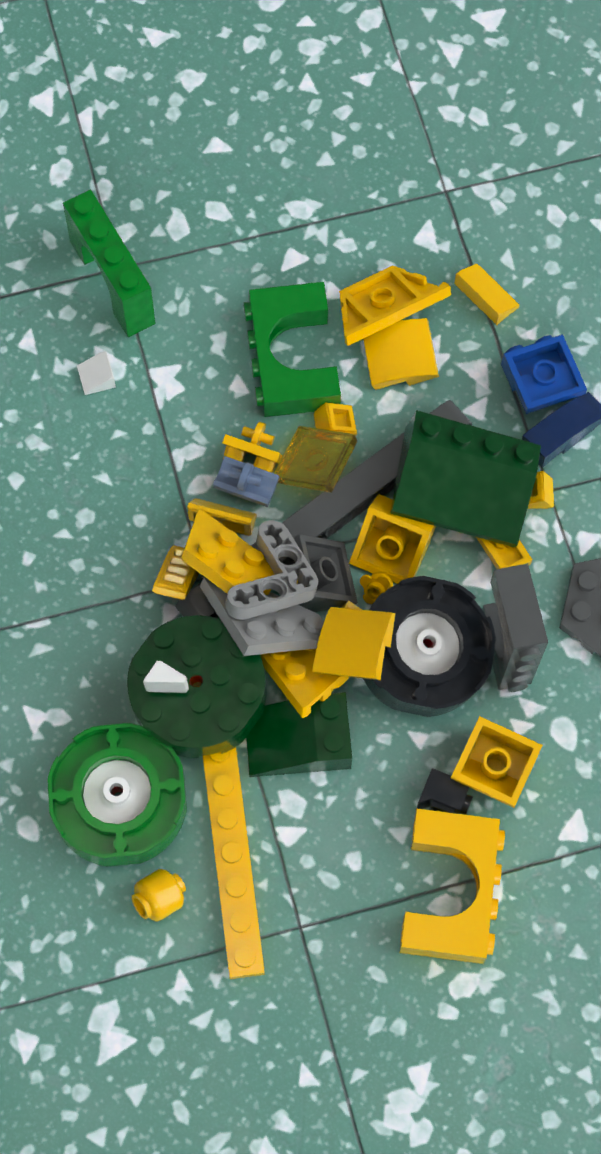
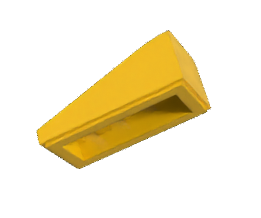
(175, 575)

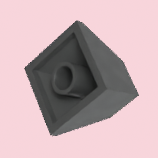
(332, 569)

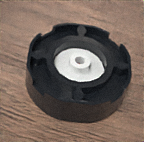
(437, 647)

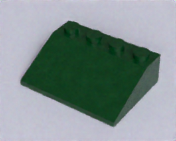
(465, 478)

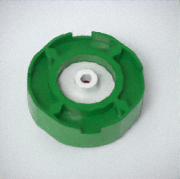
(125, 826)

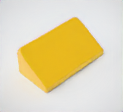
(485, 293)
(232, 518)

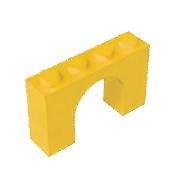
(476, 844)

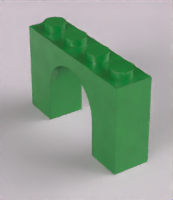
(98, 240)
(282, 388)

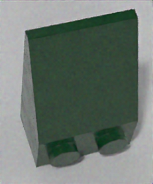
(292, 744)

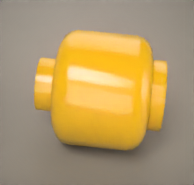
(158, 895)

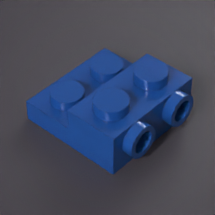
(543, 373)

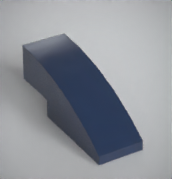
(565, 427)

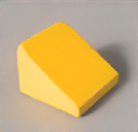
(335, 418)
(542, 493)

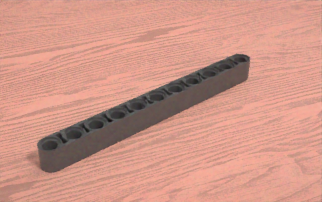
(335, 509)

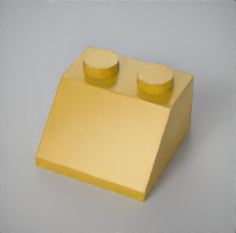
(391, 542)
(496, 761)

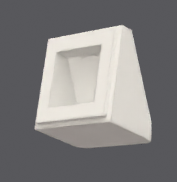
(96, 374)
(165, 679)

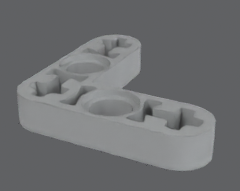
(283, 581)

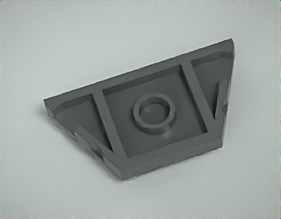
(583, 605)

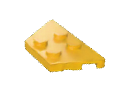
(386, 300)
(223, 555)
(296, 680)

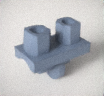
(246, 481)

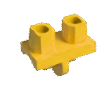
(237, 448)

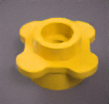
(376, 581)

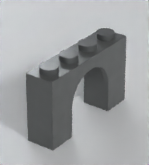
(517, 627)

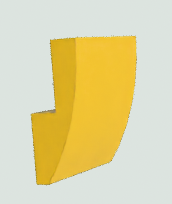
(401, 354)
(353, 643)

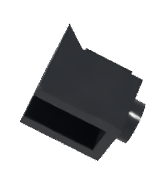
(444, 794)

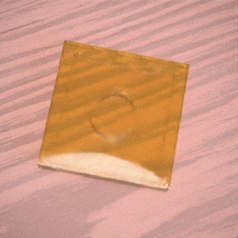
(315, 458)

